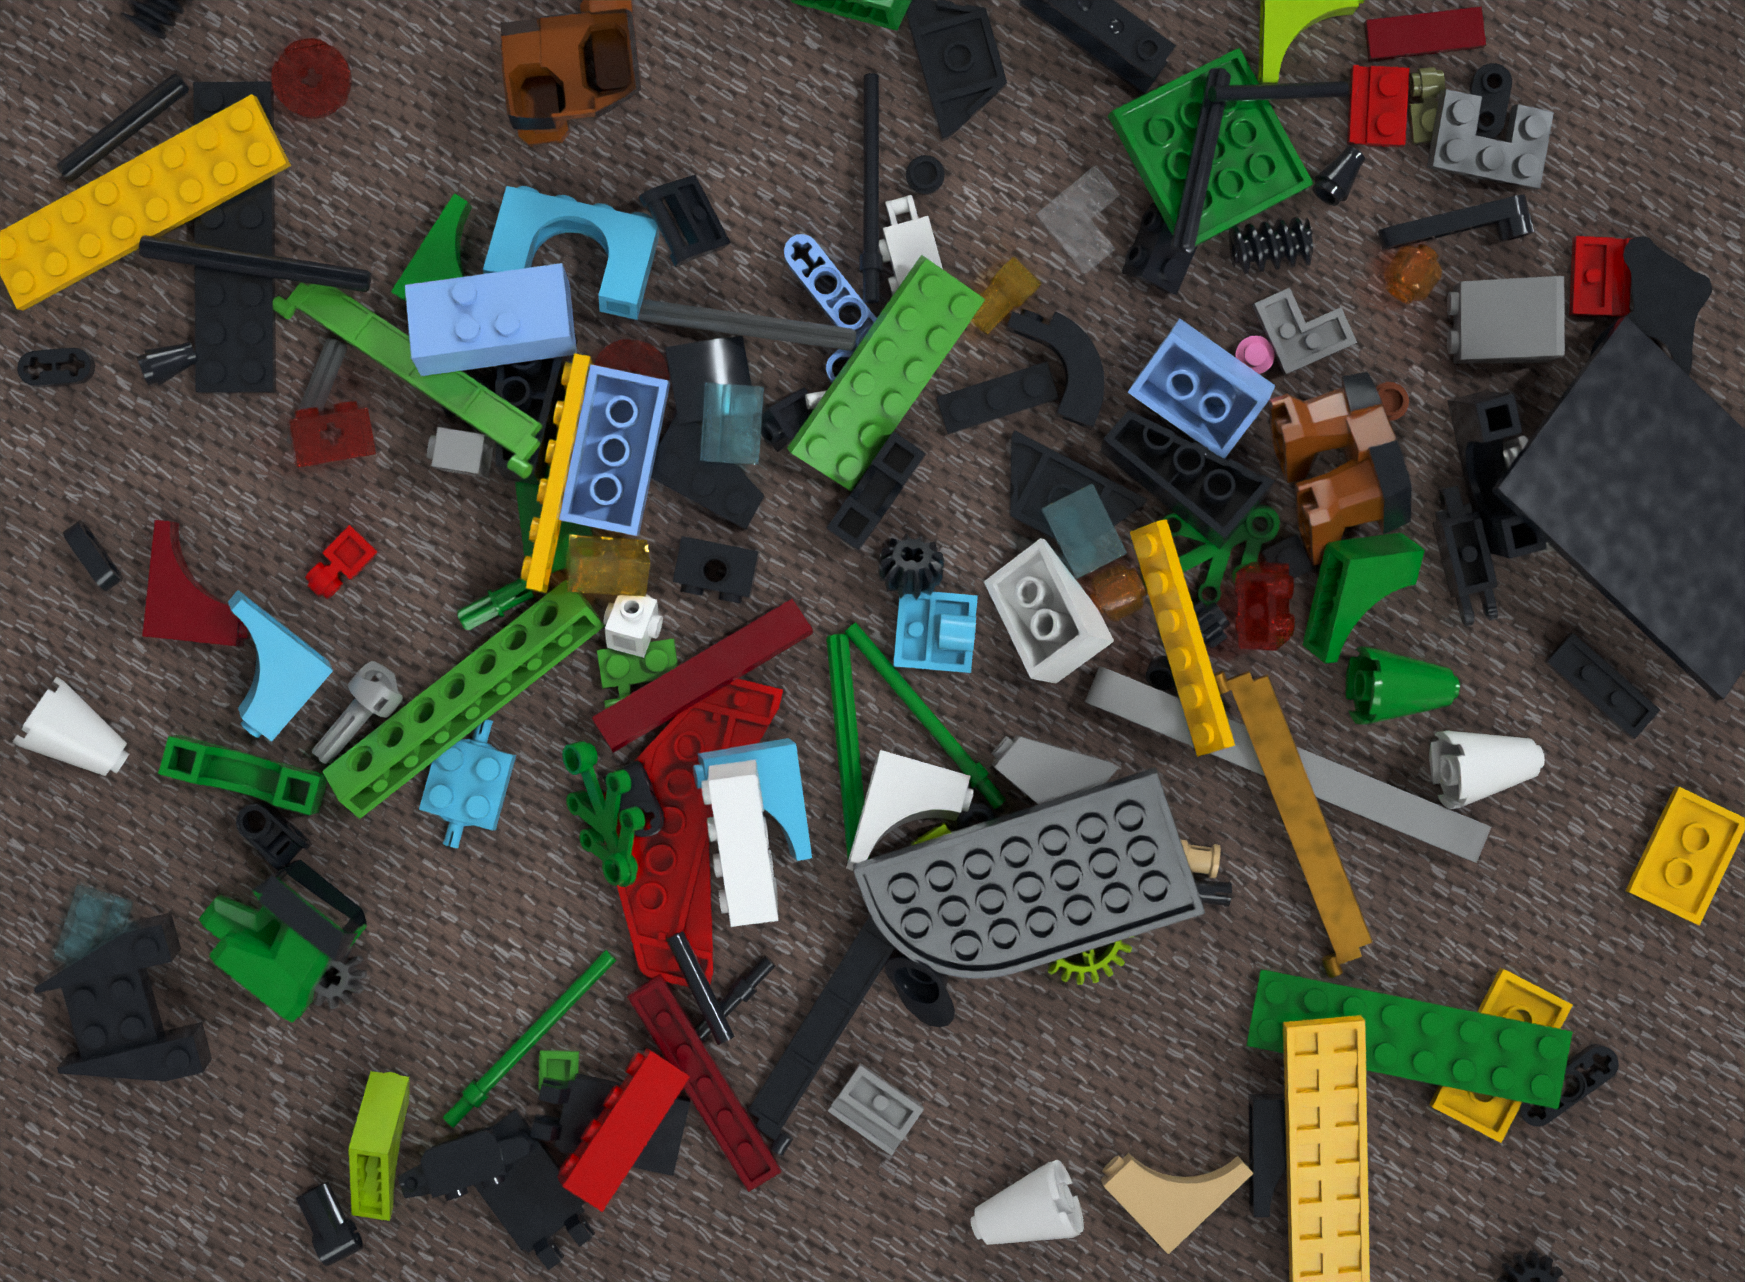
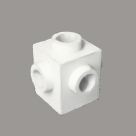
(632, 624)

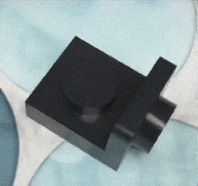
(785, 419)

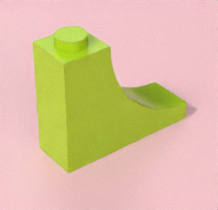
(1283, 21)
(377, 1144)

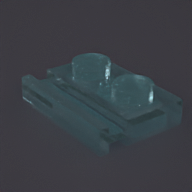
(731, 423)
(1084, 531)
(91, 918)

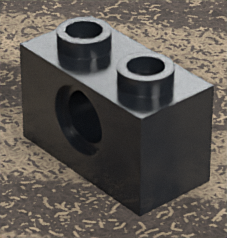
(697, 553)

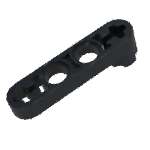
(1508, 214)

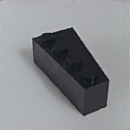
(534, 390)
(1186, 477)

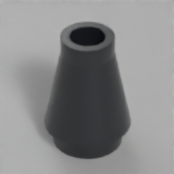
(1337, 179)
(166, 362)

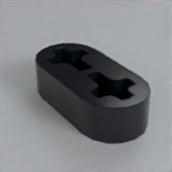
(55, 358)
(92, 555)

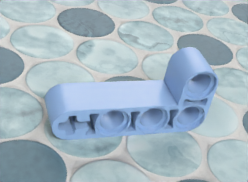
(830, 303)

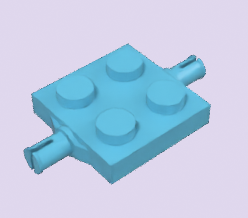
(468, 784)

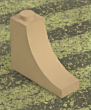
(1170, 1204)

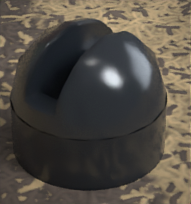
(1159, 673)

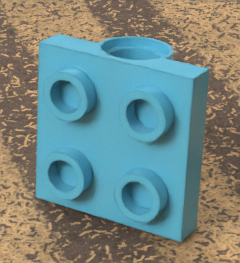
(936, 632)

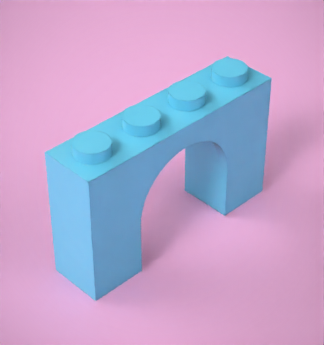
(628, 239)

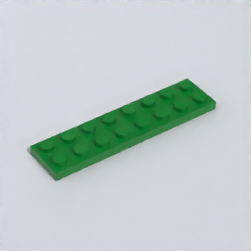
(1422, 1038)

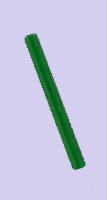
(846, 734)

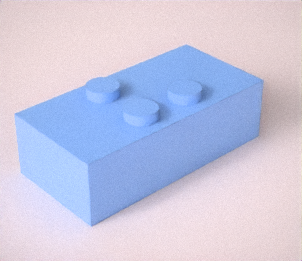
(490, 319)
(614, 450)

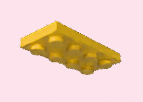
(1514, 999)

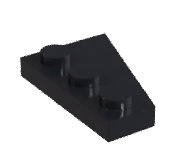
(710, 484)

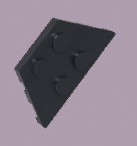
(955, 59)
(1045, 476)

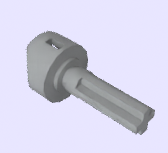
(371, 697)

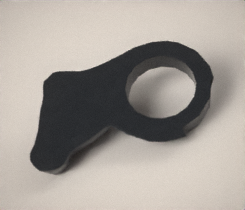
(1664, 298)

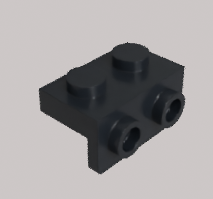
(1153, 257)

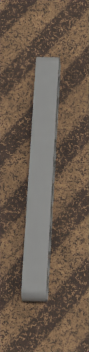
(1328, 779)

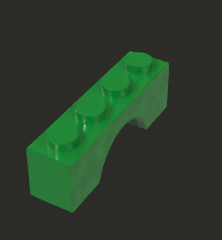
(243, 773)

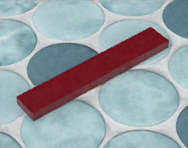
(702, 675)
(706, 1084)

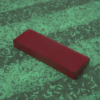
(1425, 33)

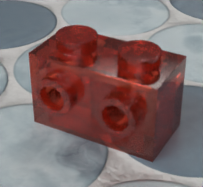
(1264, 606)

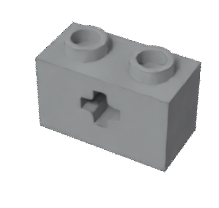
(461, 452)

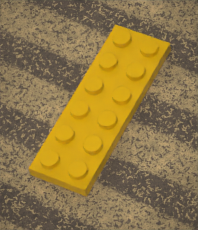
(546, 529)

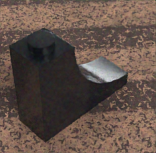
(1266, 1149)

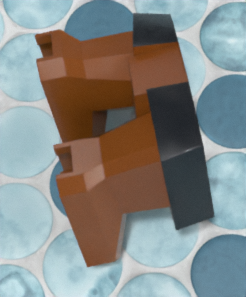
(554, 51)
(1362, 490)

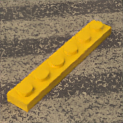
(1182, 638)

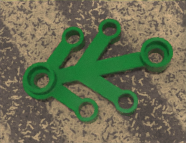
(1220, 557)
(618, 862)

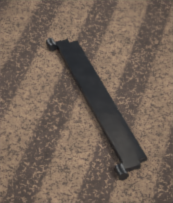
(819, 1033)

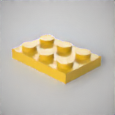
(1687, 855)

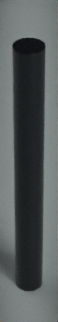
(1278, 91)

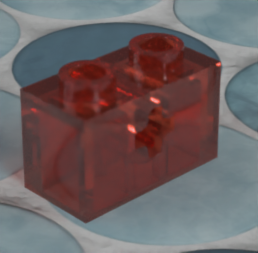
(312, 449)

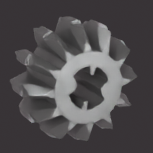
(341, 988)

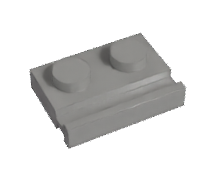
(875, 1109)

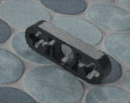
(1597, 1077)

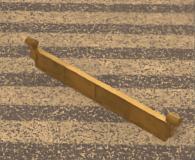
(1300, 816)

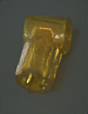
(1008, 290)

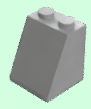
(1507, 320)
(1048, 770)

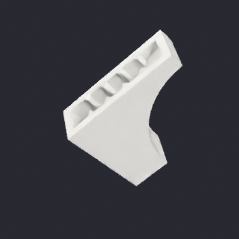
(906, 792)

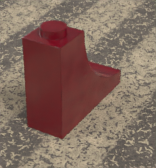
(178, 603)

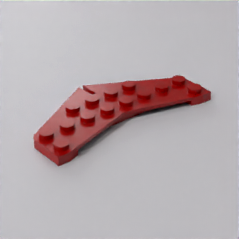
(674, 864)

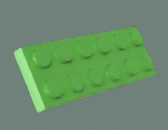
(886, 373)

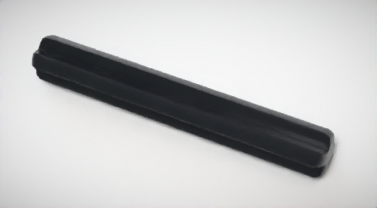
(122, 127)

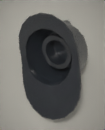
(921, 990)

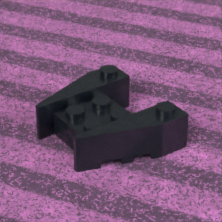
(117, 1010)

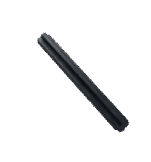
(255, 263)

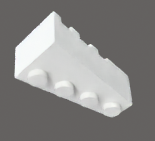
(742, 843)

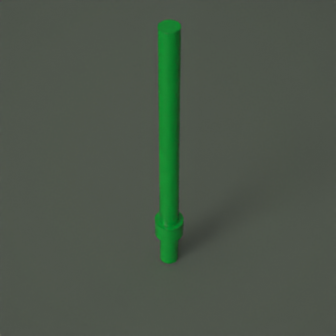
(926, 716)
(477, 1092)

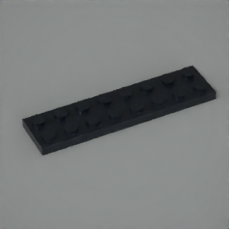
(235, 308)

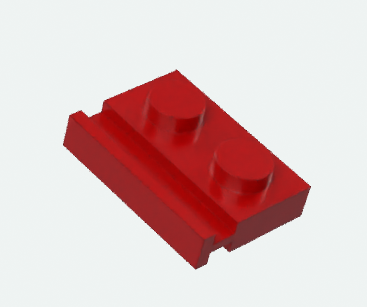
(1378, 106)
(1599, 277)

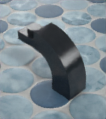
(1079, 358)

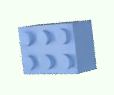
(1201, 389)

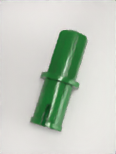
(494, 604)

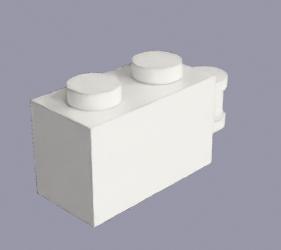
(906, 241)

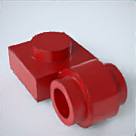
(348, 555)

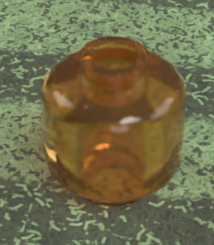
(1412, 273)
(1118, 592)

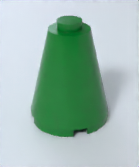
(1396, 686)

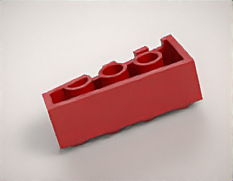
(622, 1129)

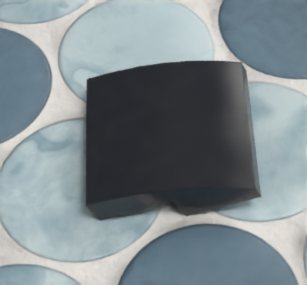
(701, 363)

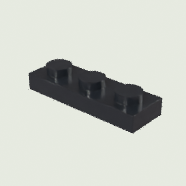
(997, 398)
(1602, 685)

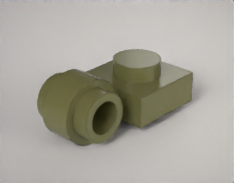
(1426, 85)

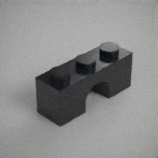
(876, 491)

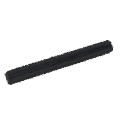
(1199, 166)

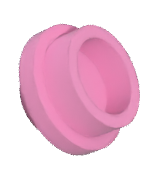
(1256, 353)

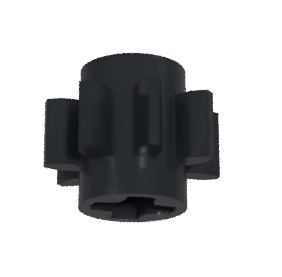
(1211, 623)

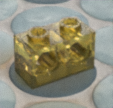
(607, 565)

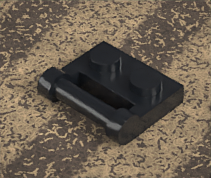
(693, 216)

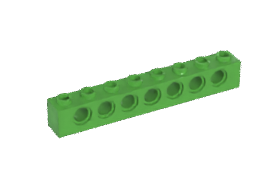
(462, 699)

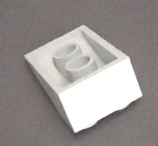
(1047, 613)

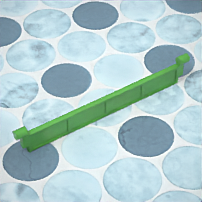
(392, 350)

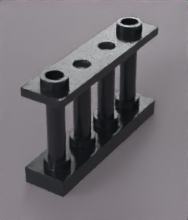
(1108, 36)

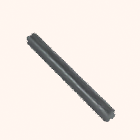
(747, 324)

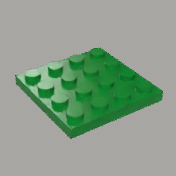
(1252, 156)

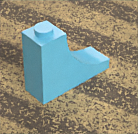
(284, 672)
(779, 786)

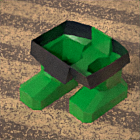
(287, 943)

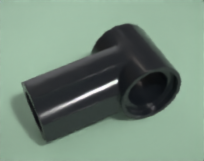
(332, 1231)

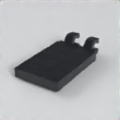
(584, 1102)
(533, 1201)

